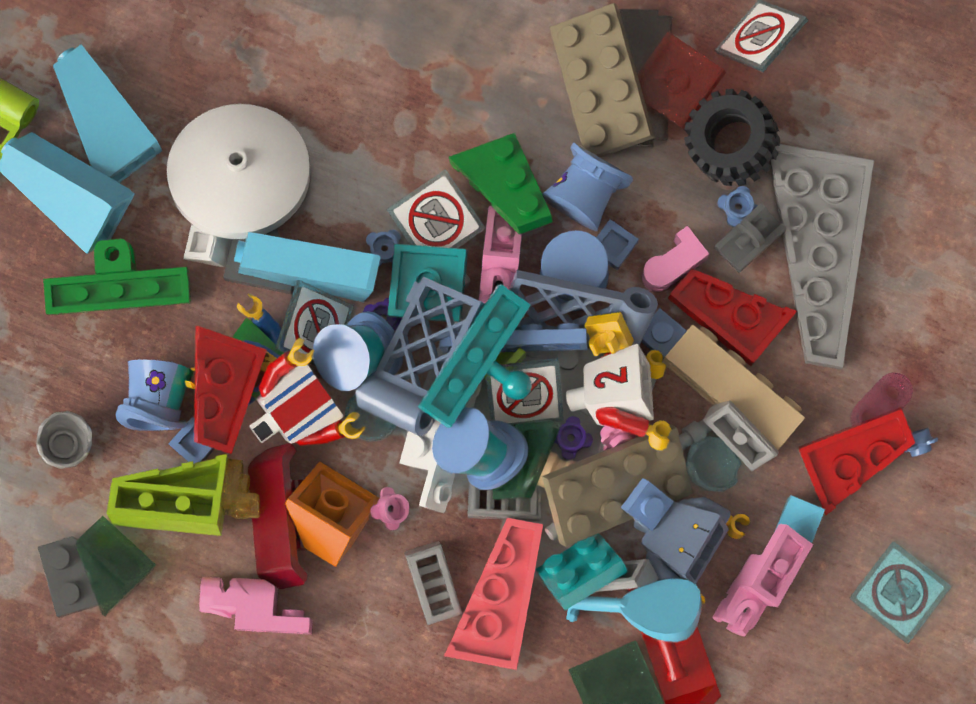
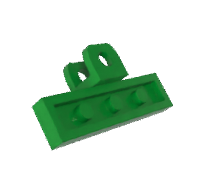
(116, 284)

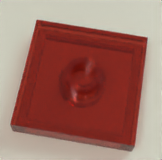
(677, 79)

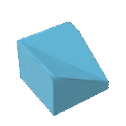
(801, 517)

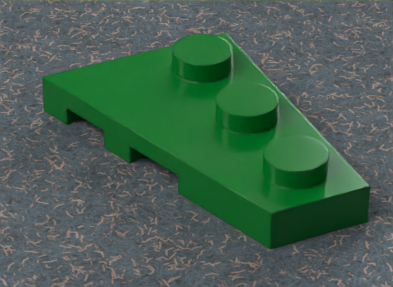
(506, 181)

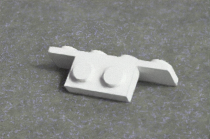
(419, 454)

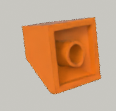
(329, 512)

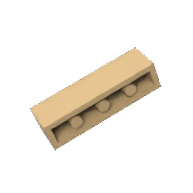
(722, 378)

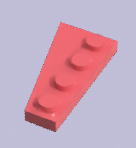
(498, 608)

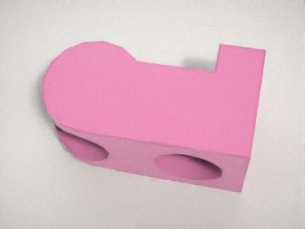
(666, 270)

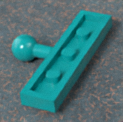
(477, 357)

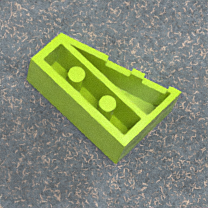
(171, 498)

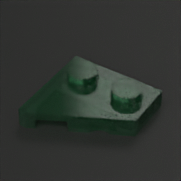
(540, 440)
(111, 564)

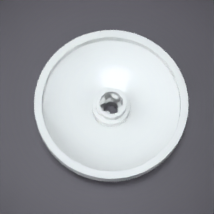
(243, 197)

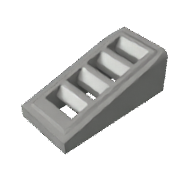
(504, 513)
(423, 552)

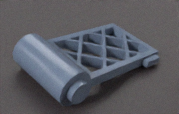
(635, 303)
(391, 395)

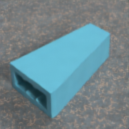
(107, 125)
(66, 189)
(328, 268)

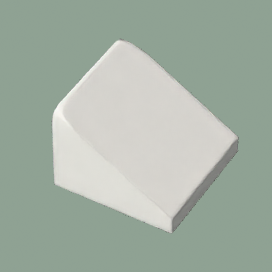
(207, 248)

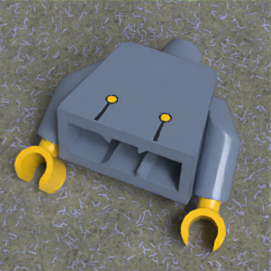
(688, 538)

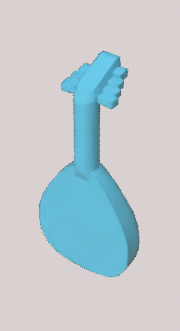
(661, 609)

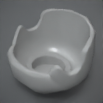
(64, 439)

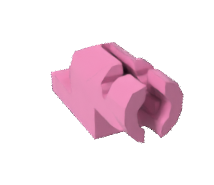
(499, 254)
(763, 580)
(252, 604)

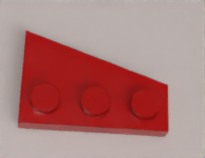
(736, 318)
(223, 386)
(853, 455)

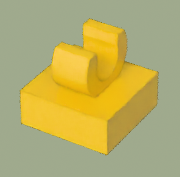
(608, 333)

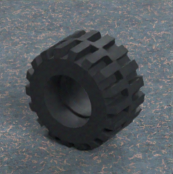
(715, 116)

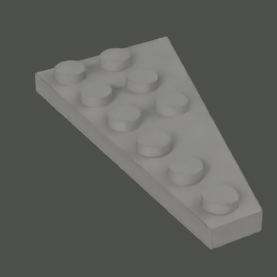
(824, 213)

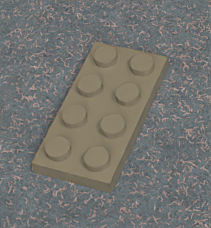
(602, 81)
(590, 492)

